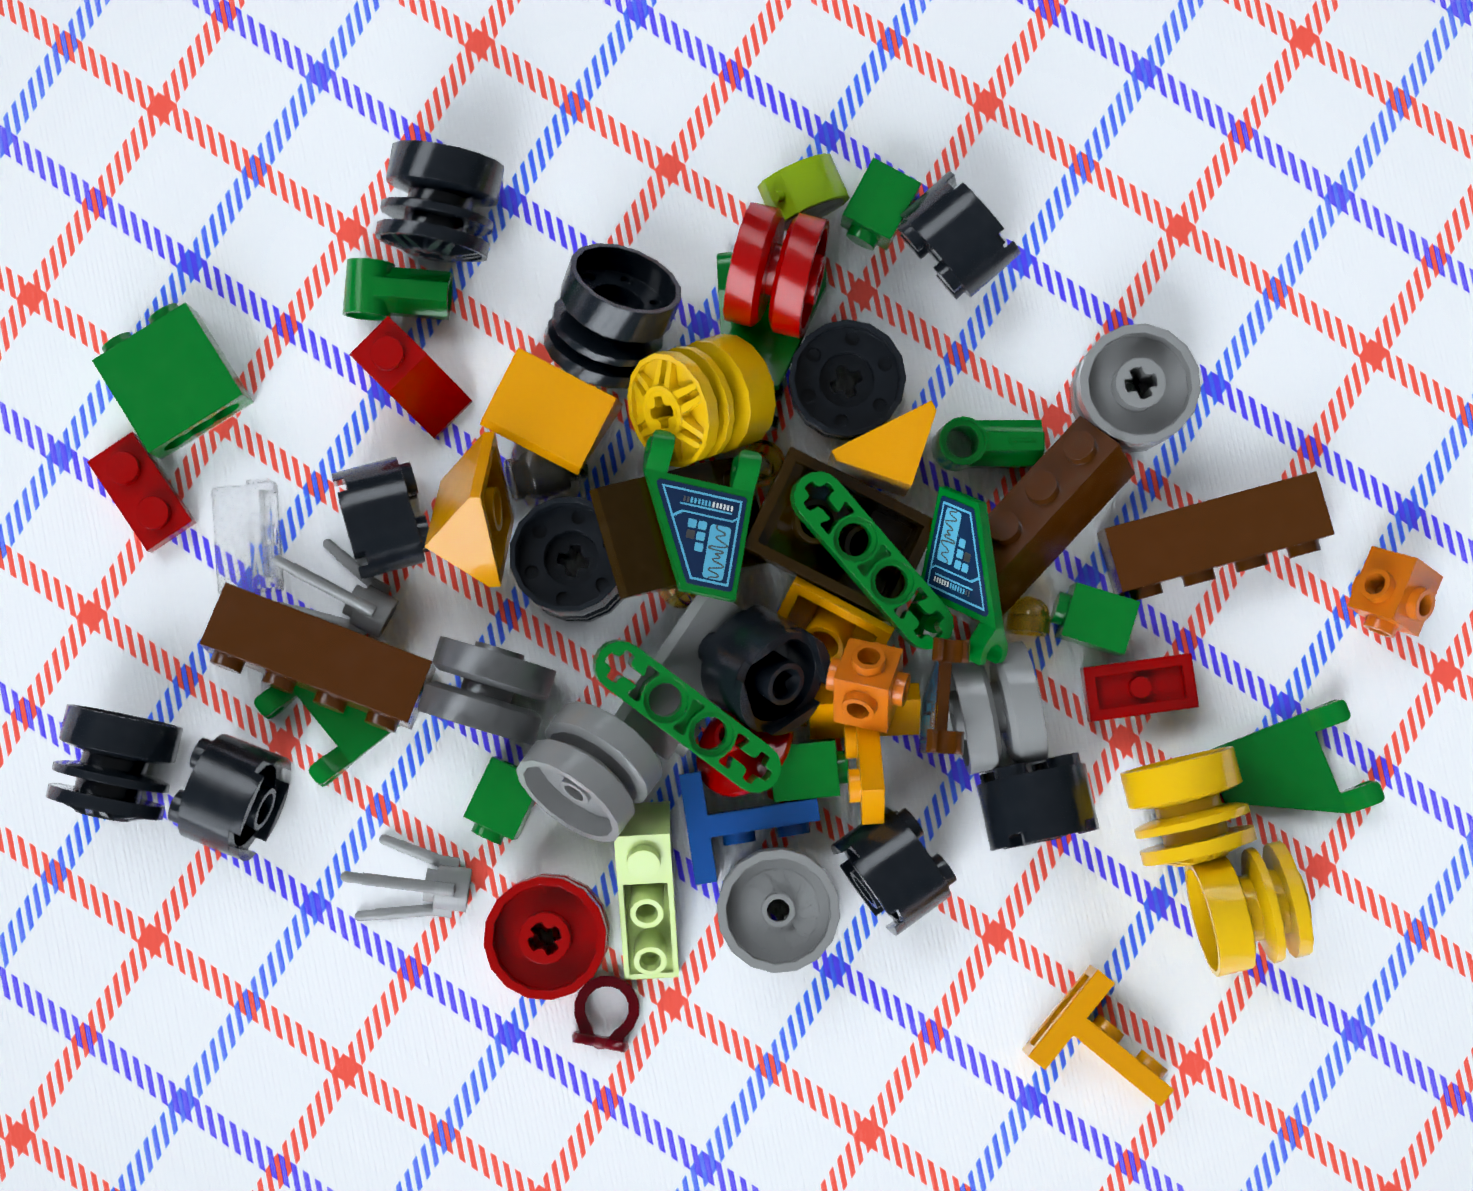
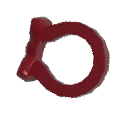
(585, 1033)

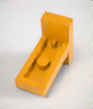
(867, 781)
(1100, 1036)

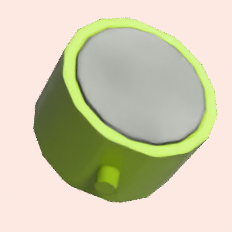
(805, 187)

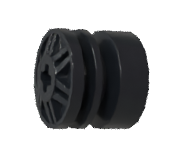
(441, 190)
(610, 313)
(860, 351)
(538, 555)
(114, 763)

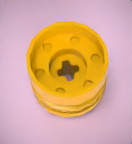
(706, 394)
(1188, 807)
(1260, 905)

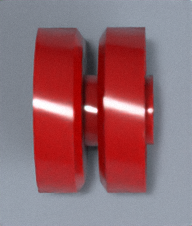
(774, 268)
(527, 962)

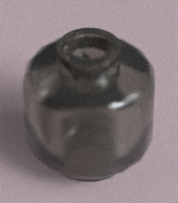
(538, 479)

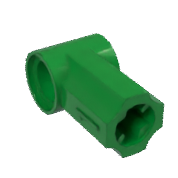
(382, 290)
(993, 444)

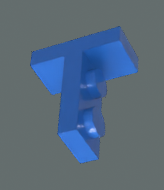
(735, 825)

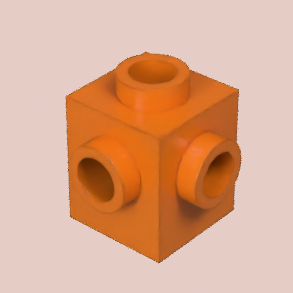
(1394, 593)
(867, 684)

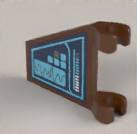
(935, 701)

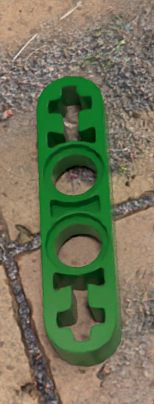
(877, 555)
(690, 711)

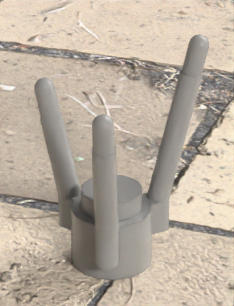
(367, 607)
(444, 887)

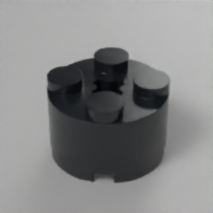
(957, 235)
(381, 516)
(763, 670)
(230, 795)
(1038, 804)
(894, 869)

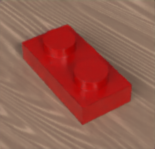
(141, 492)
(1139, 687)

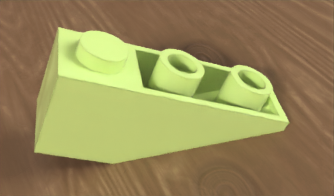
(647, 893)

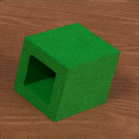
(877, 205)
(1094, 618)
(811, 772)
(499, 803)

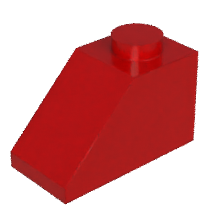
(411, 377)

